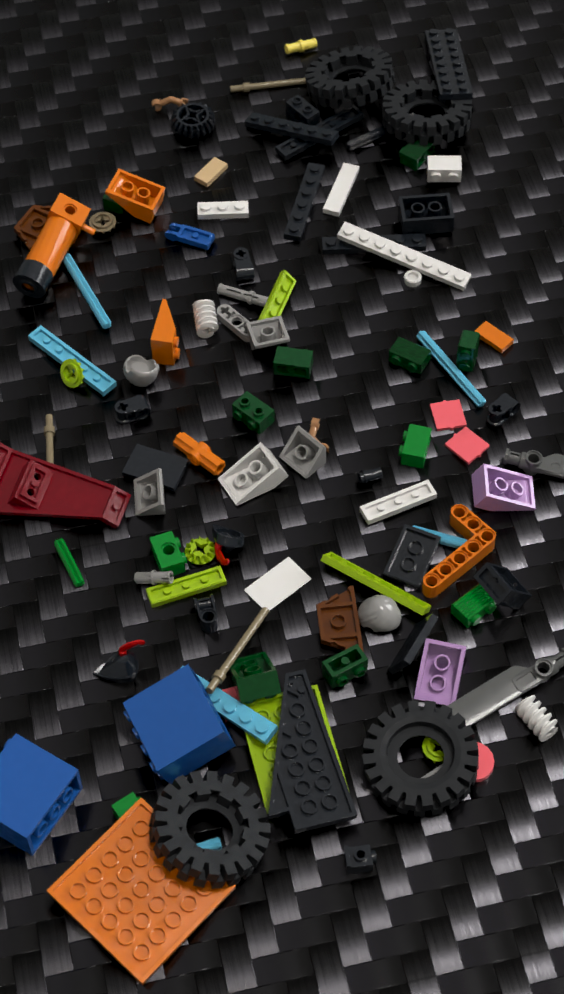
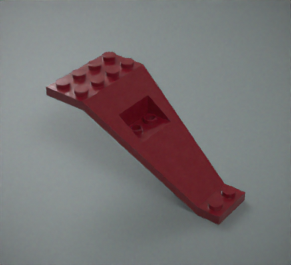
(56, 492)

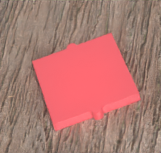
(448, 415)
(467, 445)

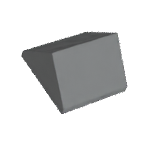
(267, 332)
(304, 453)
(149, 494)

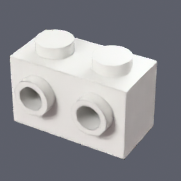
(444, 168)

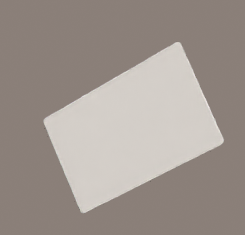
(277, 584)

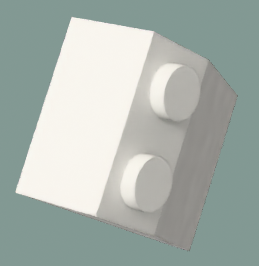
(253, 475)

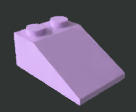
(502, 489)
(440, 672)

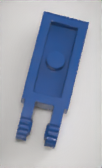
(190, 235)

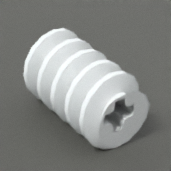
(205, 318)
(536, 719)

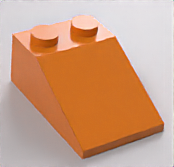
(136, 195)
(164, 339)

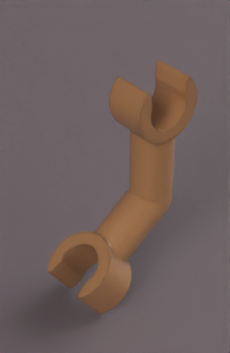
(159, 103)
(314, 427)

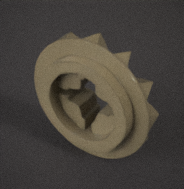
(108, 218)

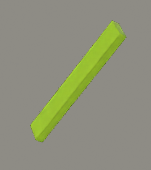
(376, 583)

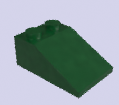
(254, 678)

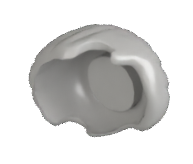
(140, 371)
(379, 614)

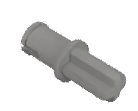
(153, 577)

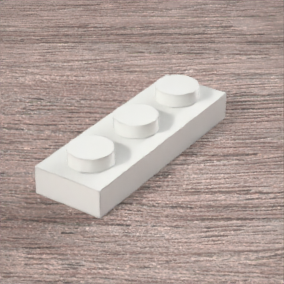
(222, 210)

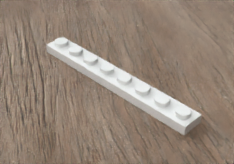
(404, 256)

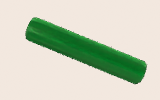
(69, 562)

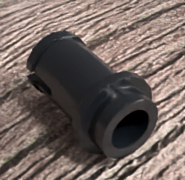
(369, 475)

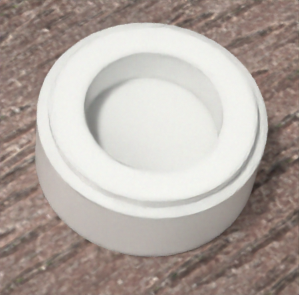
(412, 278)

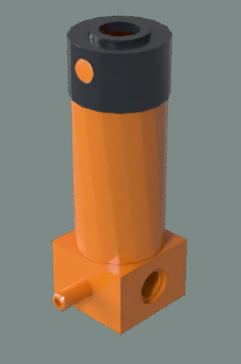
(60, 230)

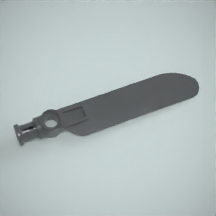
(533, 462)
(505, 688)

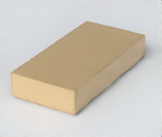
(210, 172)

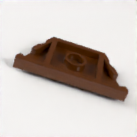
(32, 224)
(339, 621)

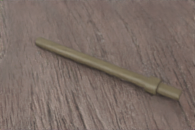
(246, 87)
(49, 432)
(220, 675)

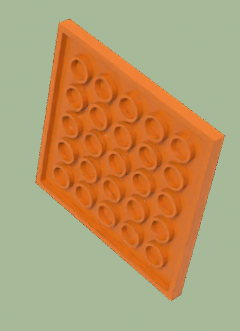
(131, 898)

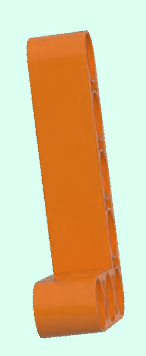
(475, 542)

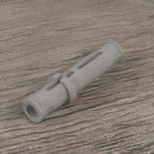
(235, 293)

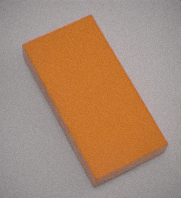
(494, 337)

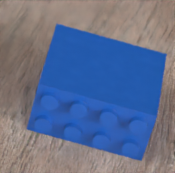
(177, 725)
(33, 792)

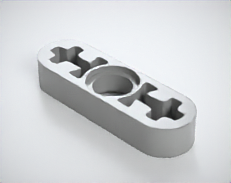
(233, 316)

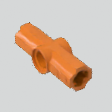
(199, 453)

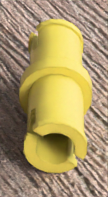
(300, 46)

